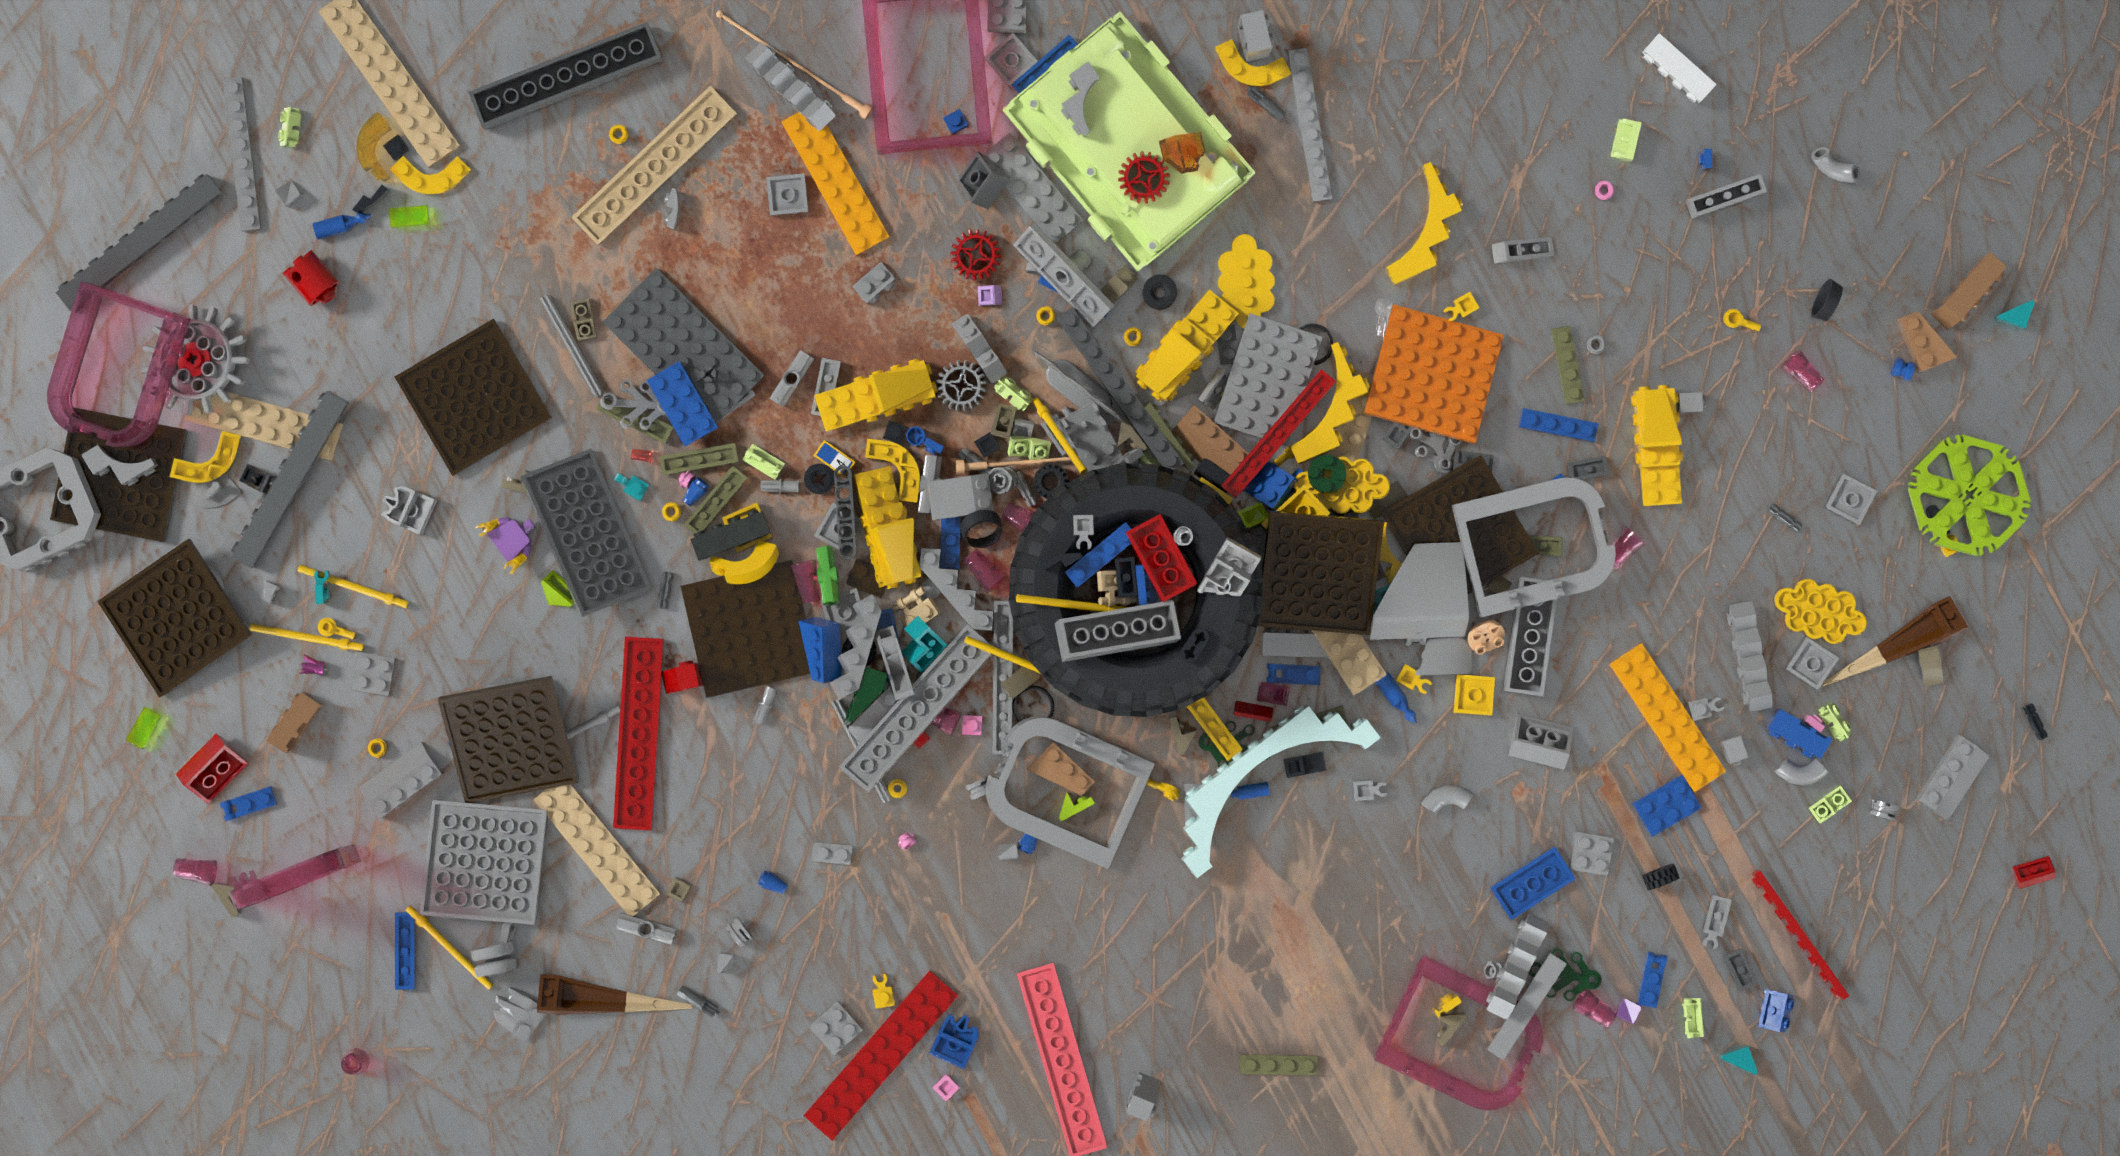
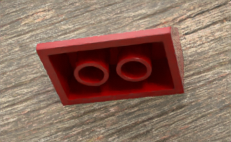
(211, 769)

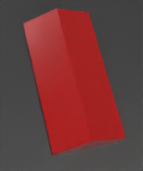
(1161, 558)

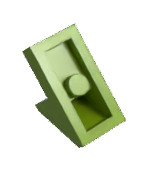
(1069, 809)

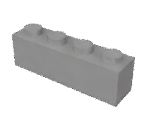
(1726, 196)
(1291, 644)

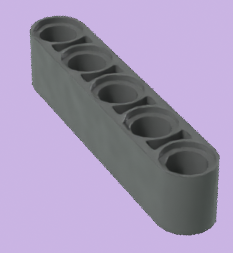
(841, 503)

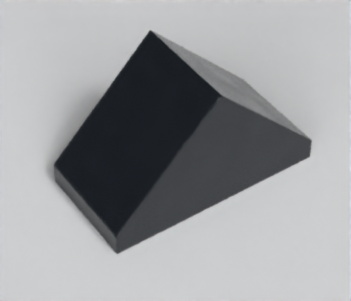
(256, 478)

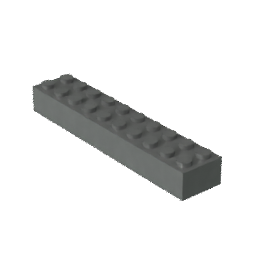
(565, 76)

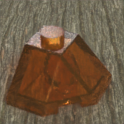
(1183, 151)

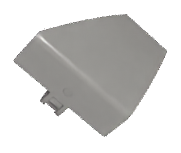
(1425, 596)

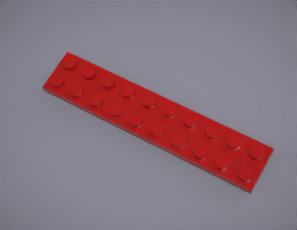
(638, 733)
(880, 1055)

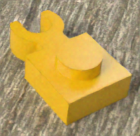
(1464, 305)
(1409, 679)
(882, 995)

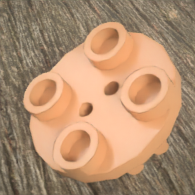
(1486, 636)

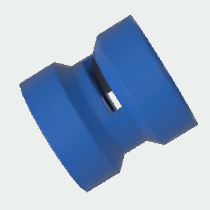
(1903, 369)
(913, 436)

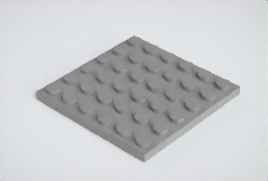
(483, 862)

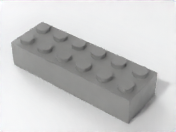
(1117, 630)
(1530, 645)

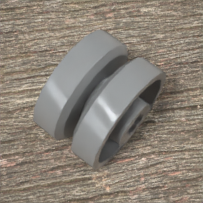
(494, 960)

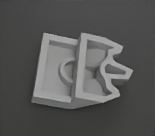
(409, 509)
(518, 1013)

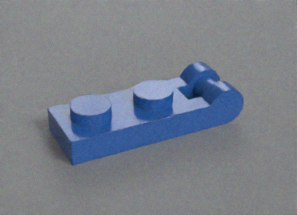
(1294, 674)
(249, 803)
(1651, 980)

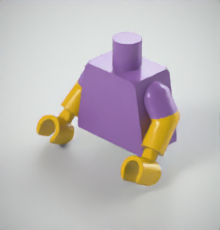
(510, 539)

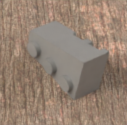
(1143, 1097)

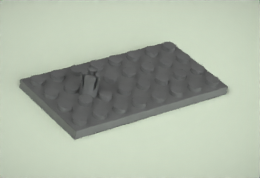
(668, 328)
(586, 532)

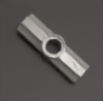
(799, 368)
(931, 473)
(658, 931)

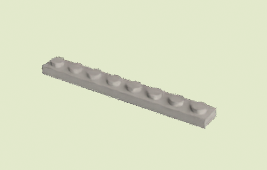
(1309, 125)
(241, 154)
(1001, 671)

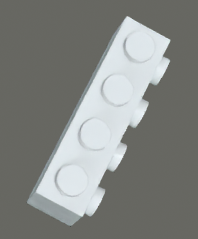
(1678, 68)

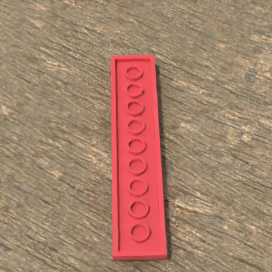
(1061, 1060)

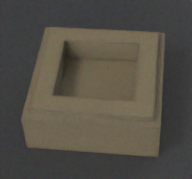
(678, 889)

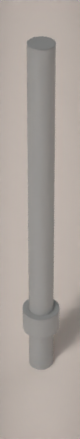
(601, 717)

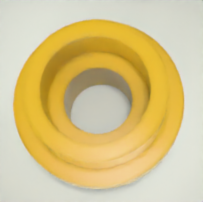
(614, 129)
(1040, 312)
(1128, 341)
(676, 516)
(371, 745)
(903, 788)

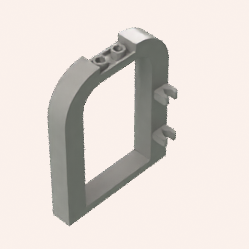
(1549, 589)
(1048, 831)

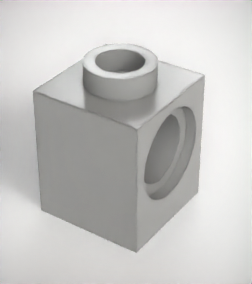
(1691, 402)
(1734, 750)

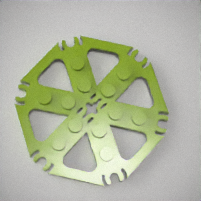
(1952, 489)

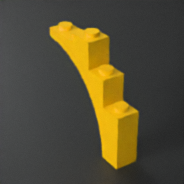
(1441, 207)
(1348, 388)

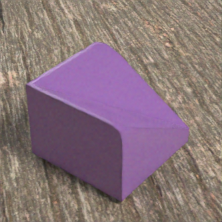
(1628, 1010)

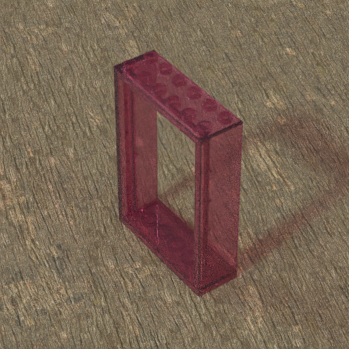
(876, 74)

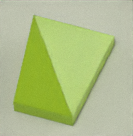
(1253, 515)
(556, 590)

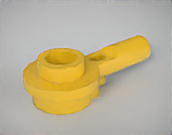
(1734, 318)
(328, 627)
(1170, 792)

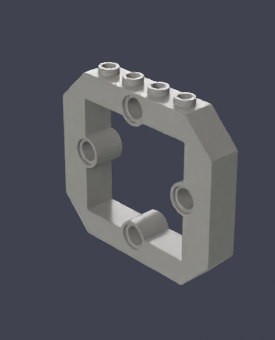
(82, 503)

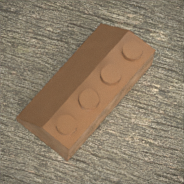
(1208, 441)

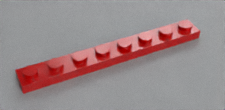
(1278, 433)
(1803, 941)

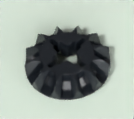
(820, 469)

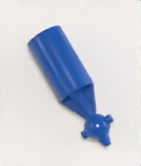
(337, 224)
(1396, 696)

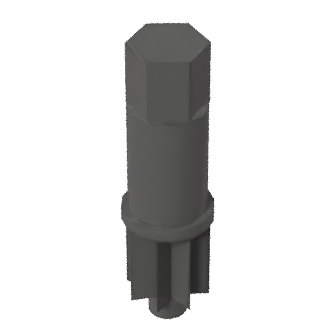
(1268, 105)
(699, 1002)

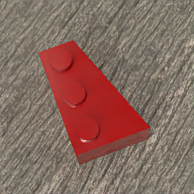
(682, 677)

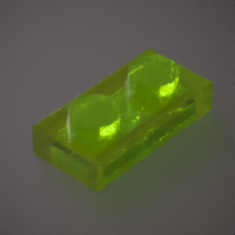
(409, 216)
(143, 727)

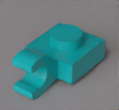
(634, 487)
(321, 592)

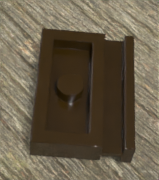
(863, 578)

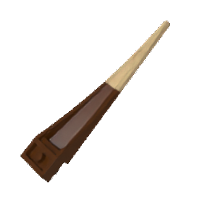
(1928, 629)
(570, 996)

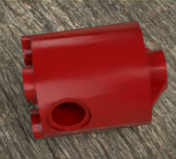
(312, 279)

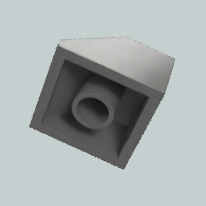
(982, 180)

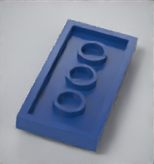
(682, 403)
(1532, 883)

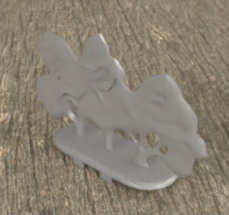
(1077, 386)

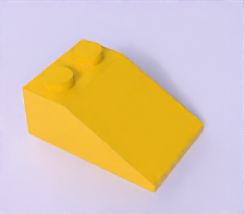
(1302, 502)

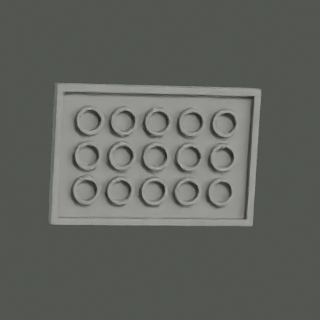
(1266, 375)

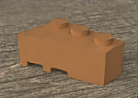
(1923, 342)
(294, 722)
(1061, 769)

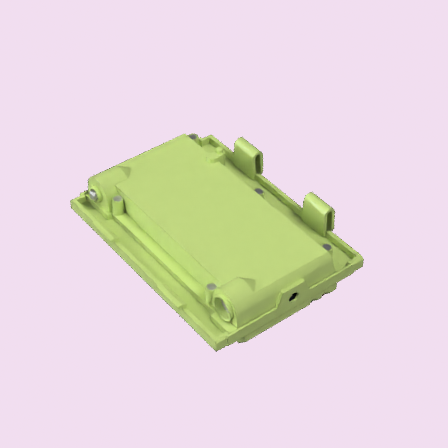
(1126, 114)

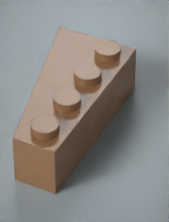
(1969, 291)

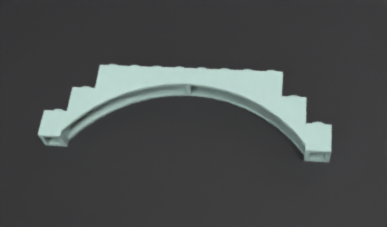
(1211, 795)

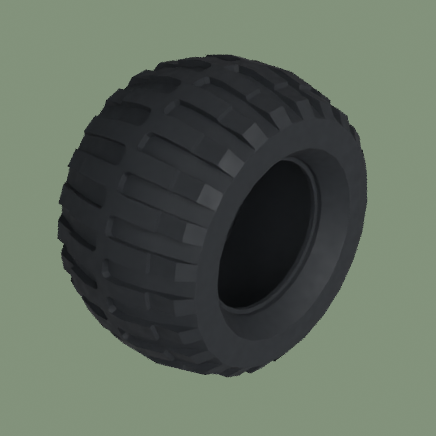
(1129, 680)

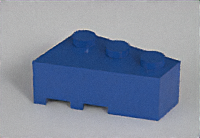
(822, 648)
(1798, 734)

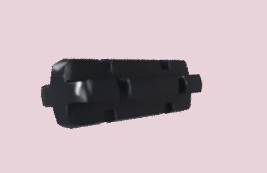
(2035, 721)

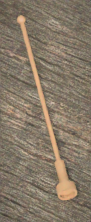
(865, 110)
(961, 467)

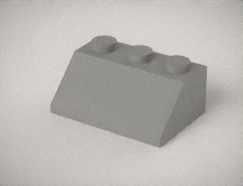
(1541, 741)

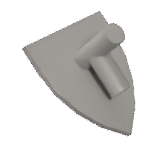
(216, 492)

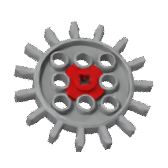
(222, 367)

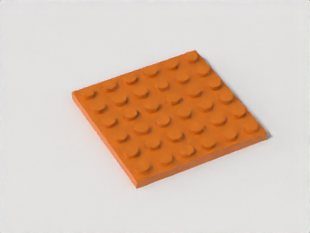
(1433, 374)

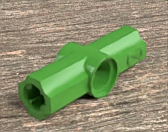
(827, 575)

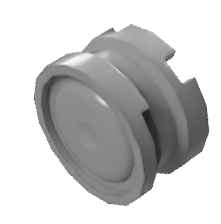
(1002, 479)
(977, 788)
(1884, 810)
(739, 936)

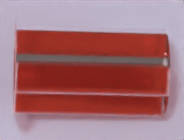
(641, 455)

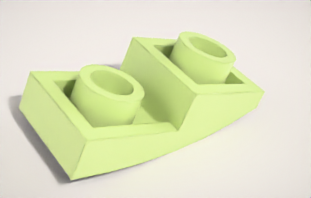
(1029, 447)
(1830, 804)

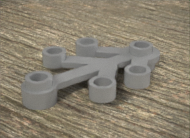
(639, 403)
(1436, 442)

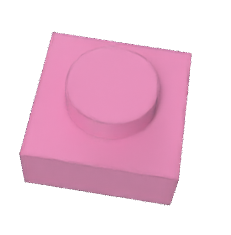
(1815, 722)
(972, 725)
(946, 1087)

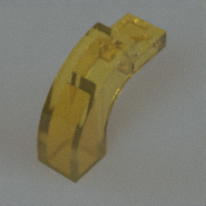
(367, 140)

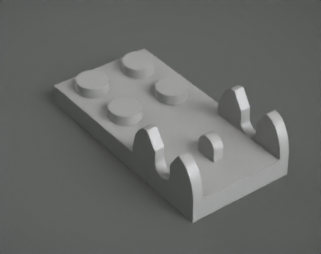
(1091, 437)

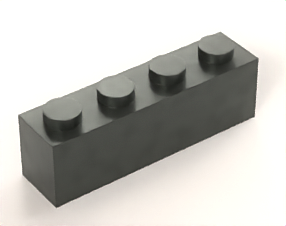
(731, 535)

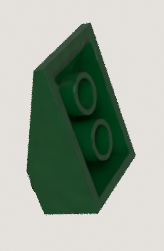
(871, 686)

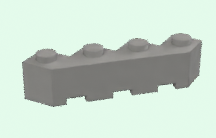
(784, 82)
(962, 600)
(861, 638)
(1750, 658)
(1516, 969)

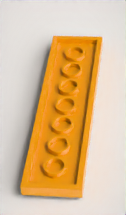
(836, 183)
(1667, 717)

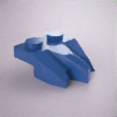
(955, 1041)

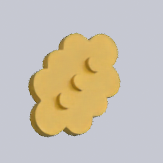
(1246, 279)
(1358, 490)
(1820, 611)

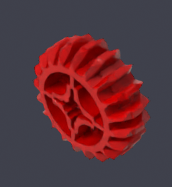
(1150, 193)
(960, 248)

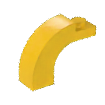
(749, 569)

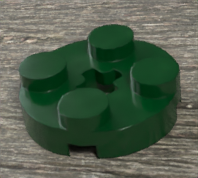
(1338, 475)

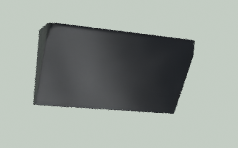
(1211, 473)
(1126, 577)

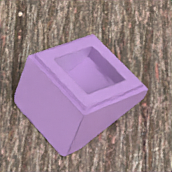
(989, 295)

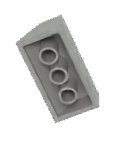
(1952, 777)
(400, 781)

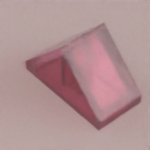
(1273, 693)

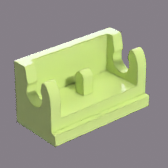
(1625, 139)

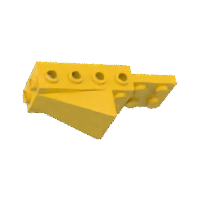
(1185, 347)
(877, 395)
(1658, 444)
(887, 529)

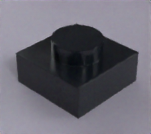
(396, 147)
(895, 432)
(987, 445)

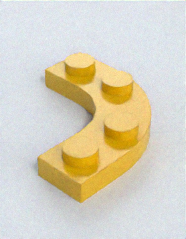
(1248, 74)
(433, 183)
(903, 461)
(213, 467)

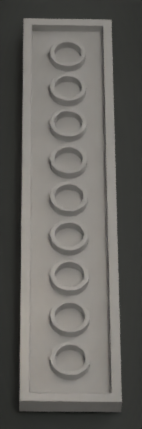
(916, 712)

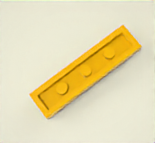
(1214, 728)

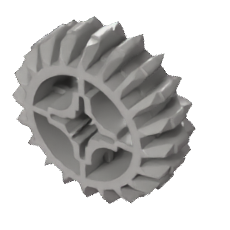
(944, 382)

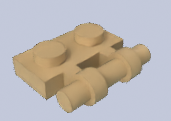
(1108, 582)
(925, 609)

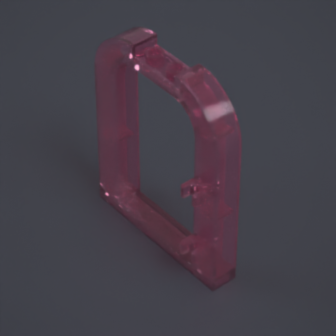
(71, 357)
(259, 890)
(1438, 1078)

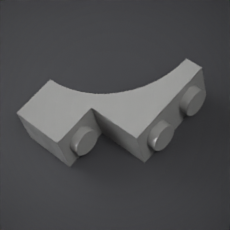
(1083, 80)
(979, 348)
(100, 461)
(894, 662)

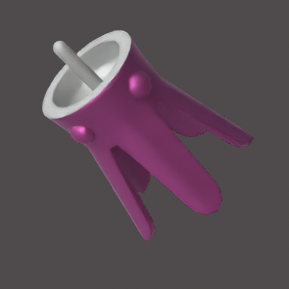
(313, 666)

